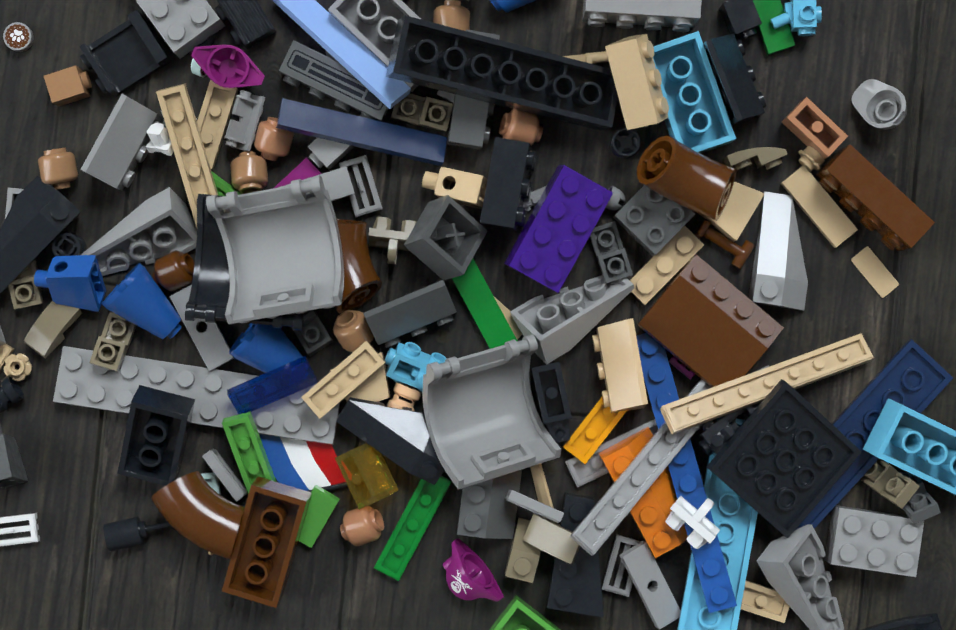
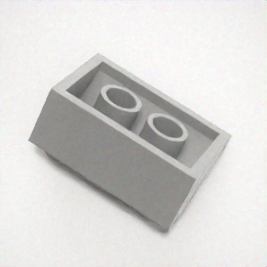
(121, 143)

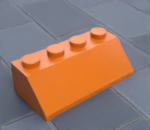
(655, 504)

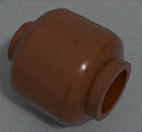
(174, 271)

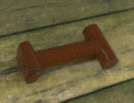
(740, 252)

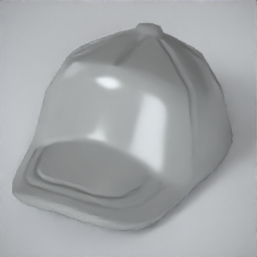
(880, 104)

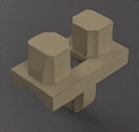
(382, 237)

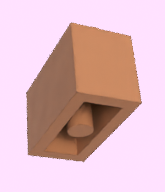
(814, 128)

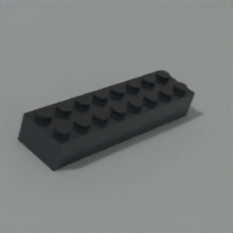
(502, 73)

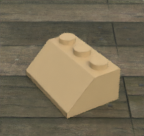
(637, 81)
(620, 366)

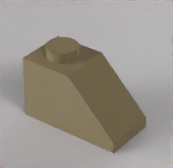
(523, 556)

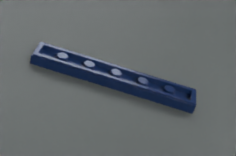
(361, 132)

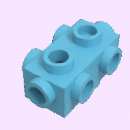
(801, 15)
(409, 364)

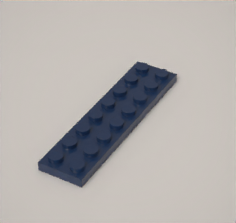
(908, 379)

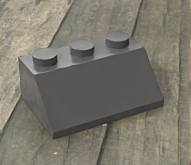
(411, 314)
(485, 509)

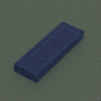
(272, 386)

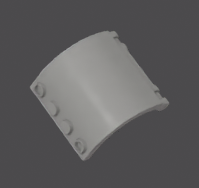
(280, 250)
(485, 414)

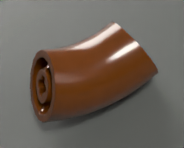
(686, 176)
(359, 274)
(200, 513)

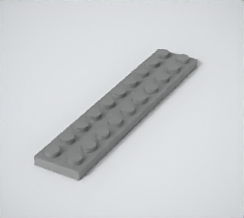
(109, 390)

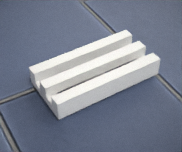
(33, 527)

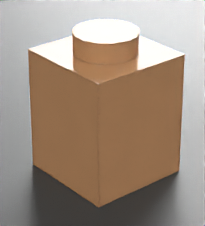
(68, 85)

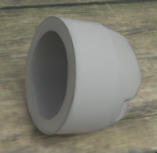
(613, 202)

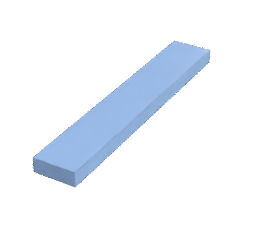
(346, 49)

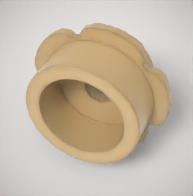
(810, 158)
(24, 363)

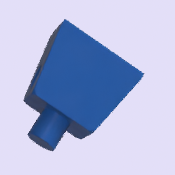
(73, 281)

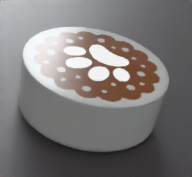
(18, 37)

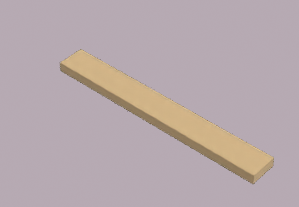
(756, 386)

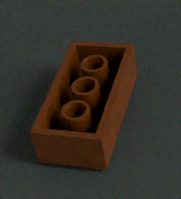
(874, 199)
(266, 541)

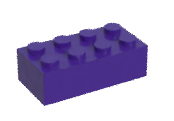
(558, 228)

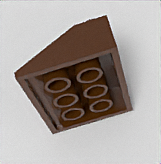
(710, 324)

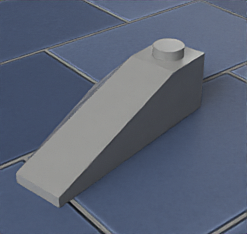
(147, 234)
(778, 263)
(568, 316)
(799, 576)

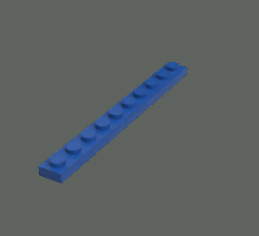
(685, 476)

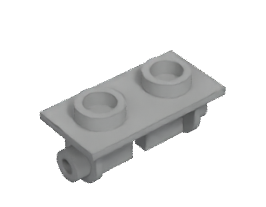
(242, 133)

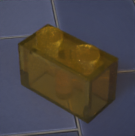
(366, 475)

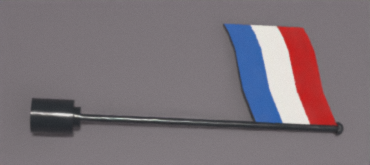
(293, 464)

